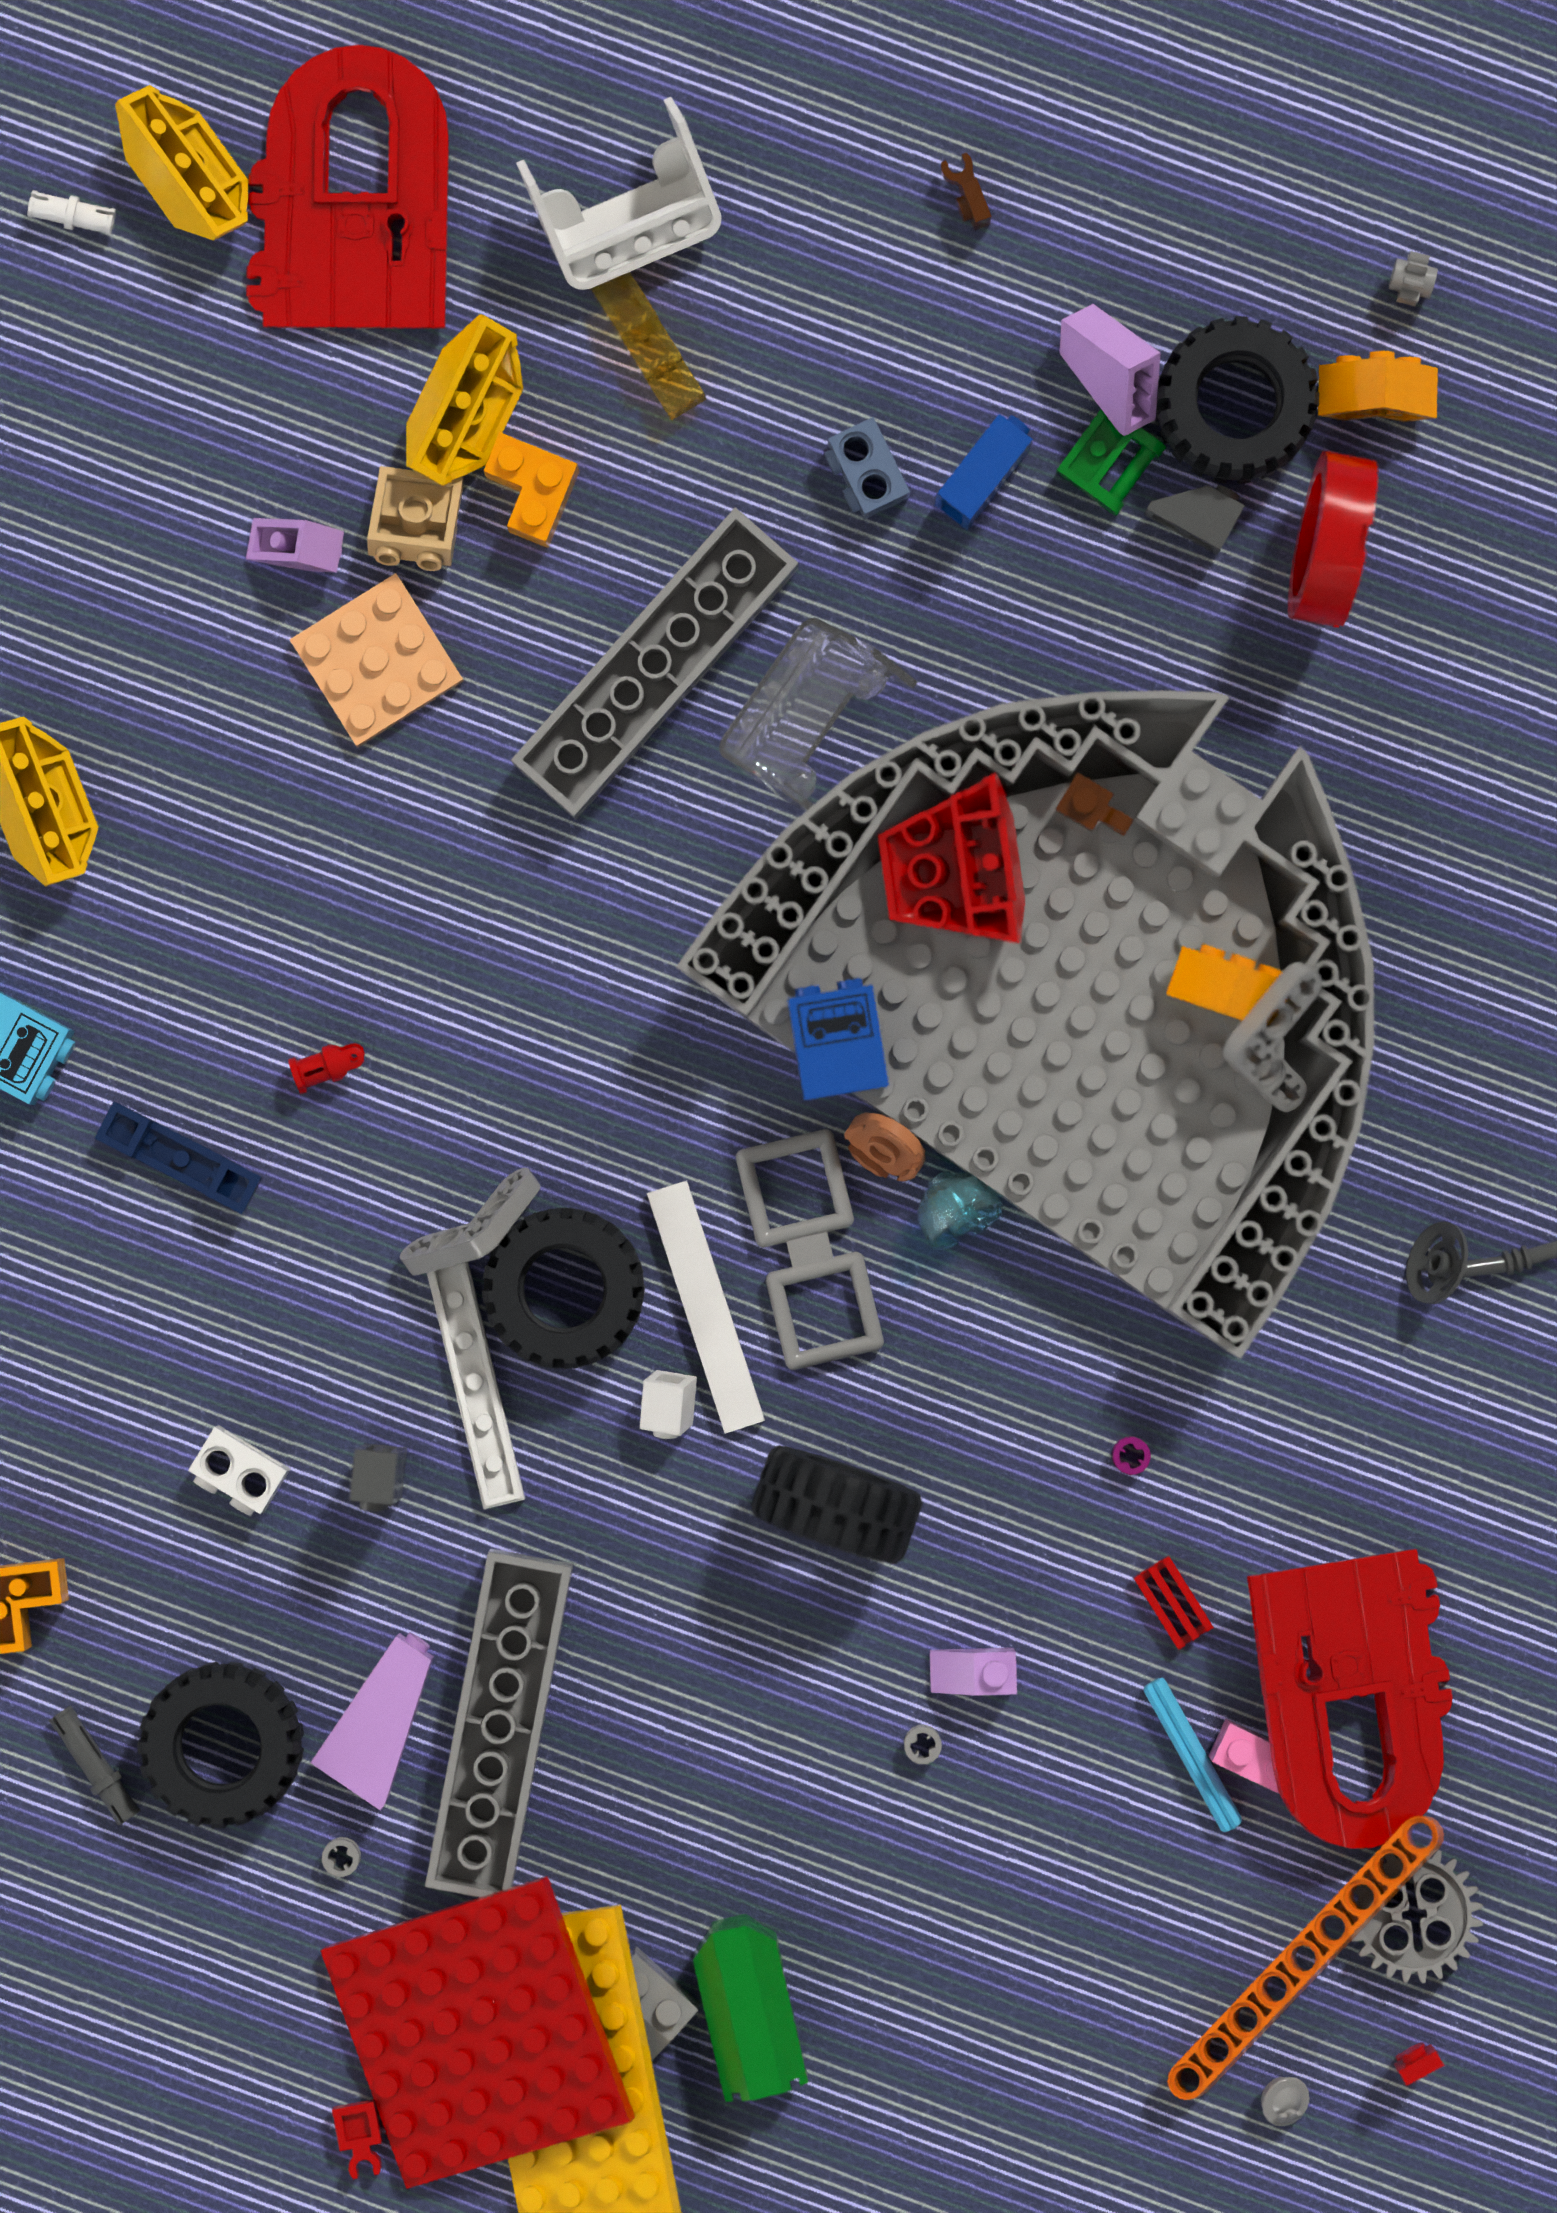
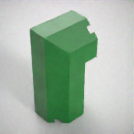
(748, 2009)

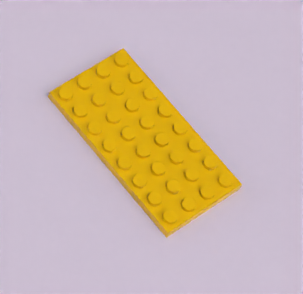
(624, 2165)

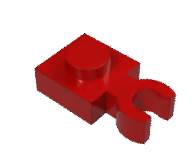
(1417, 2062)
(358, 2129)

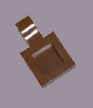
(971, 203)
(1089, 804)

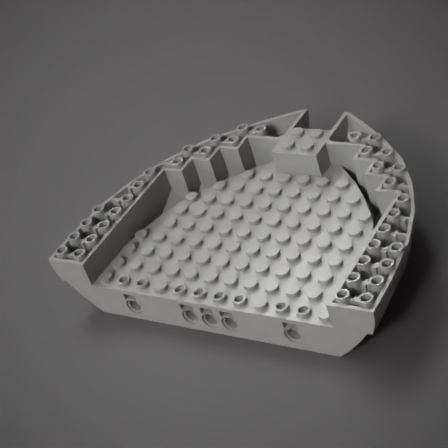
(1062, 1056)

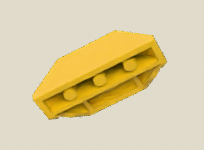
(182, 164)
(465, 402)
(43, 804)

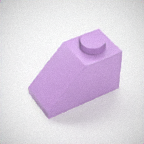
(295, 544)
(973, 1671)

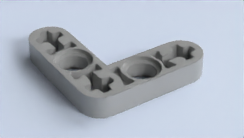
(1262, 1039)
(480, 1235)

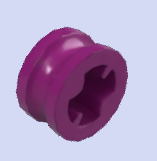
(1124, 1466)

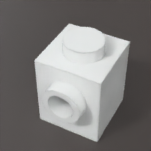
(668, 1404)

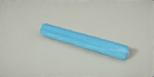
(1192, 1754)

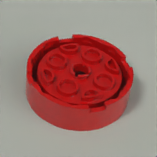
(1332, 539)

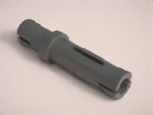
(94, 1765)

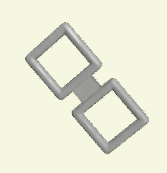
(809, 1249)

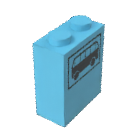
(30, 1050)

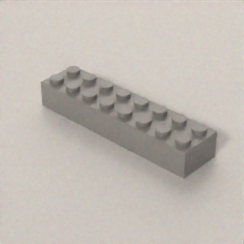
(655, 663)
(499, 1724)

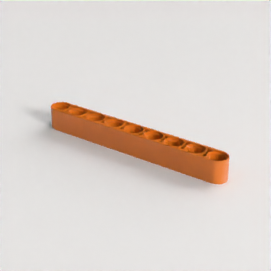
(1286, 1966)

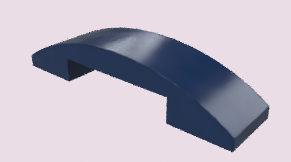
(178, 1157)

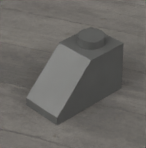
(1199, 515)

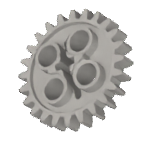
(1451, 1908)

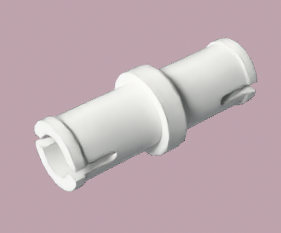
(71, 212)

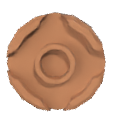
(885, 1146)

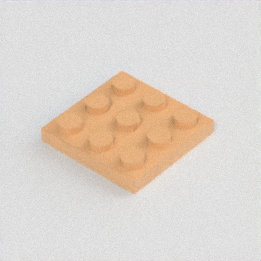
(376, 660)

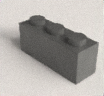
(378, 1476)

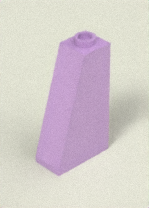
(374, 1729)

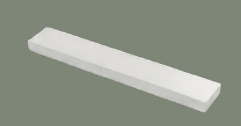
(705, 1307)
(476, 1385)

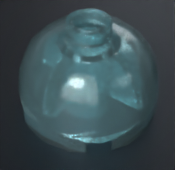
(956, 1207)

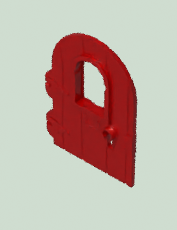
(333, 252)
(1363, 1638)

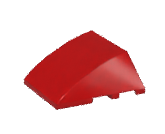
(957, 866)

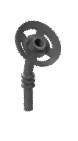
(1448, 1269)

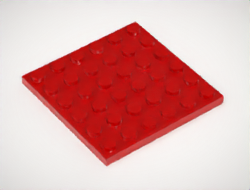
(477, 2033)

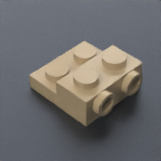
(414, 519)

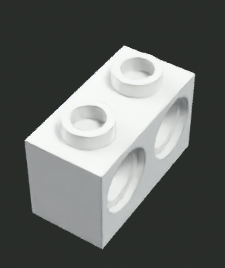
(243, 1460)

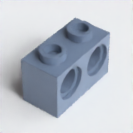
(876, 465)

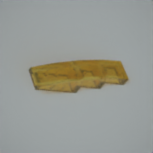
(649, 344)

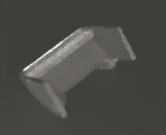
(799, 705)

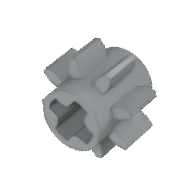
(1413, 278)

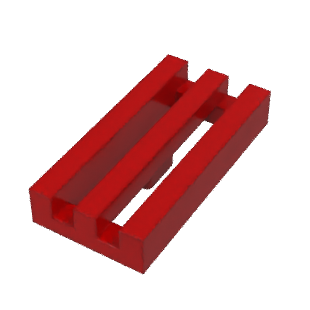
(1192, 1633)

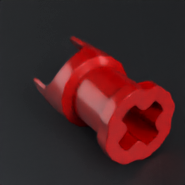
(330, 1064)

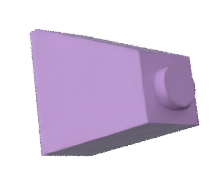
(1112, 366)

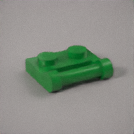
(1096, 454)

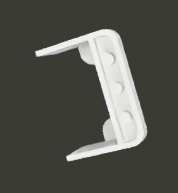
(635, 225)

